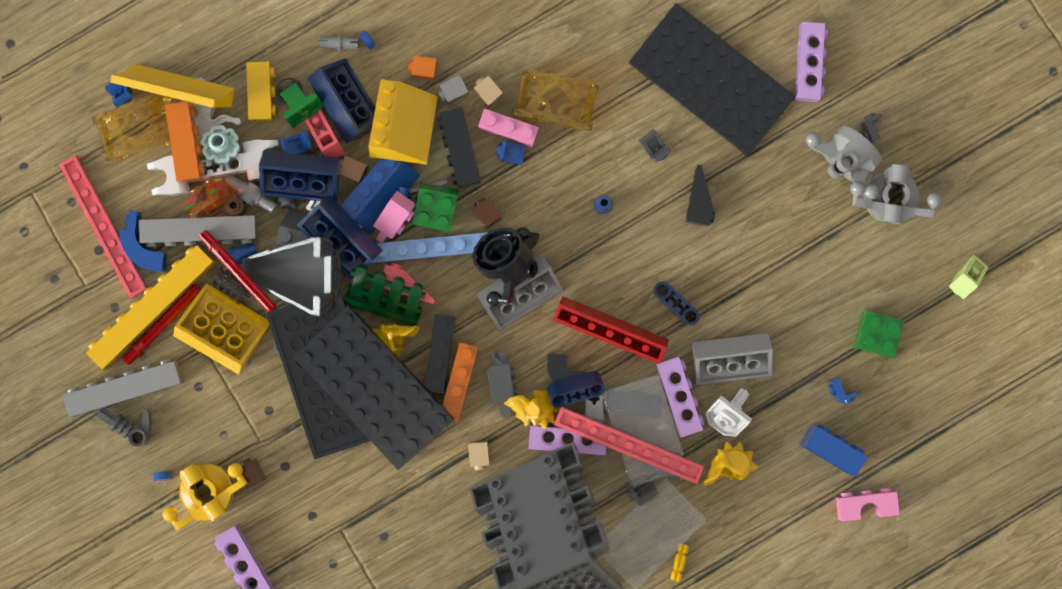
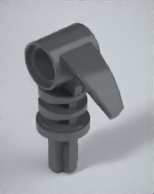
(128, 430)

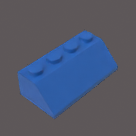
(376, 190)

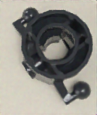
(508, 257)

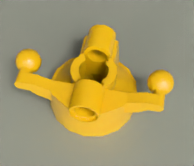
(221, 488)

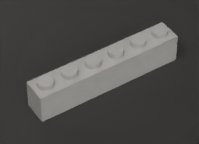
(188, 230)
(121, 389)

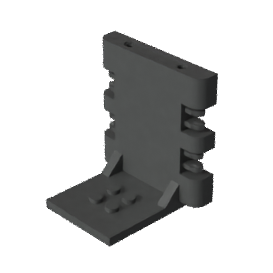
(544, 526)

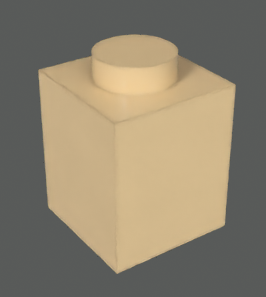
(488, 91)
(479, 455)

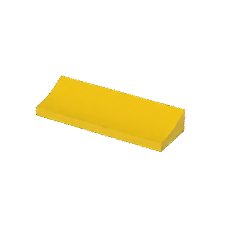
(175, 86)

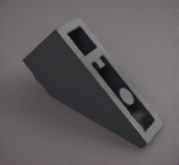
(700, 202)

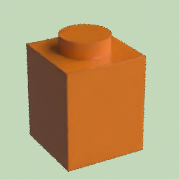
(423, 67)

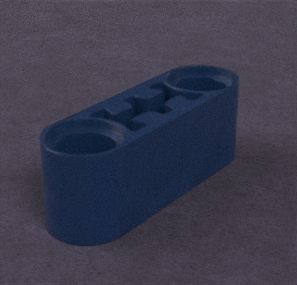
(683, 302)
(575, 389)

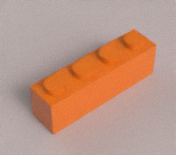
(184, 142)
(460, 379)

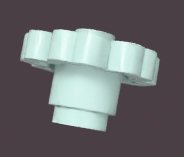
(220, 145)

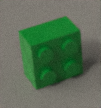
(435, 206)
(878, 334)

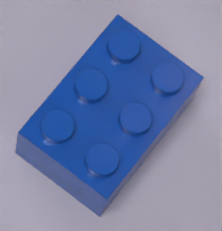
(834, 449)

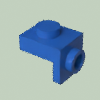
(120, 94)
(297, 144)
(837, 389)

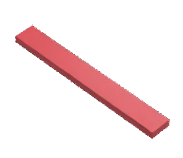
(103, 226)
(629, 445)

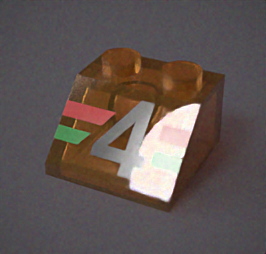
(208, 197)

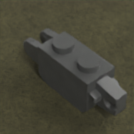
(500, 382)

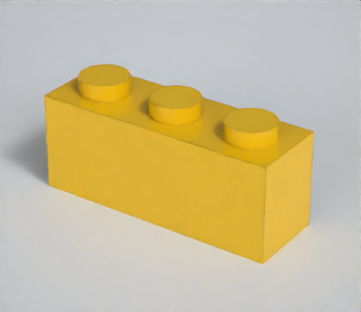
(261, 91)

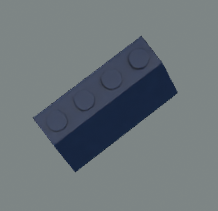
(344, 99)
(298, 176)
(334, 223)

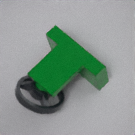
(300, 106)

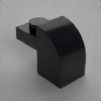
(557, 367)

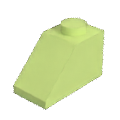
(968, 277)

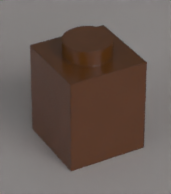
(486, 212)
(252, 472)

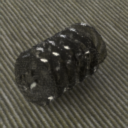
(230, 285)

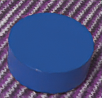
(367, 40)
(162, 476)

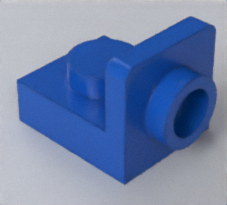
(511, 152)

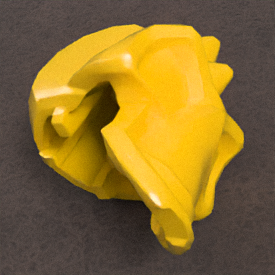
(395, 335)
(534, 409)
(732, 463)

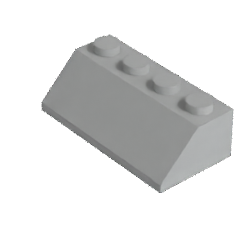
(526, 297)
(732, 359)

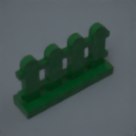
(383, 305)

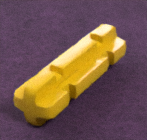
(679, 563)

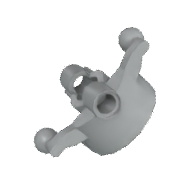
(851, 154)
(906, 209)

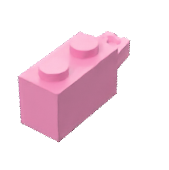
(393, 216)

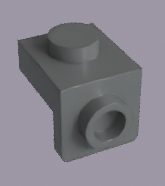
(869, 130)
(654, 146)
(642, 492)

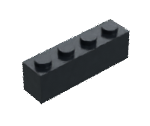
(460, 148)
(440, 353)

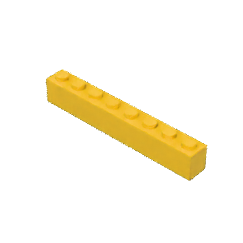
(150, 307)

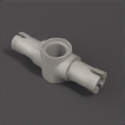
(251, 194)

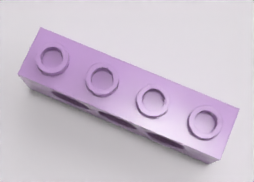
(809, 31)
(695, 423)
(537, 442)
(235, 536)

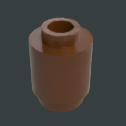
(239, 210)

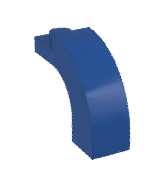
(135, 250)

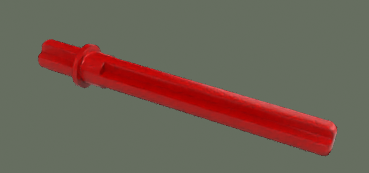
(219, 251)
(140, 346)

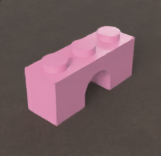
(508, 127)
(850, 505)

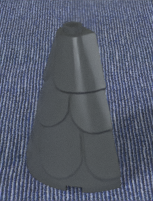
(299, 273)

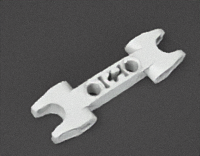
(248, 163)

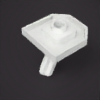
(727, 416)

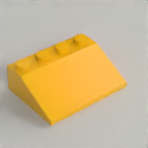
(402, 123)
(221, 328)

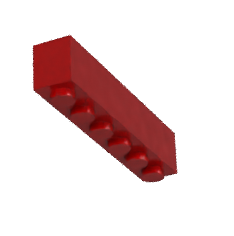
(611, 330)

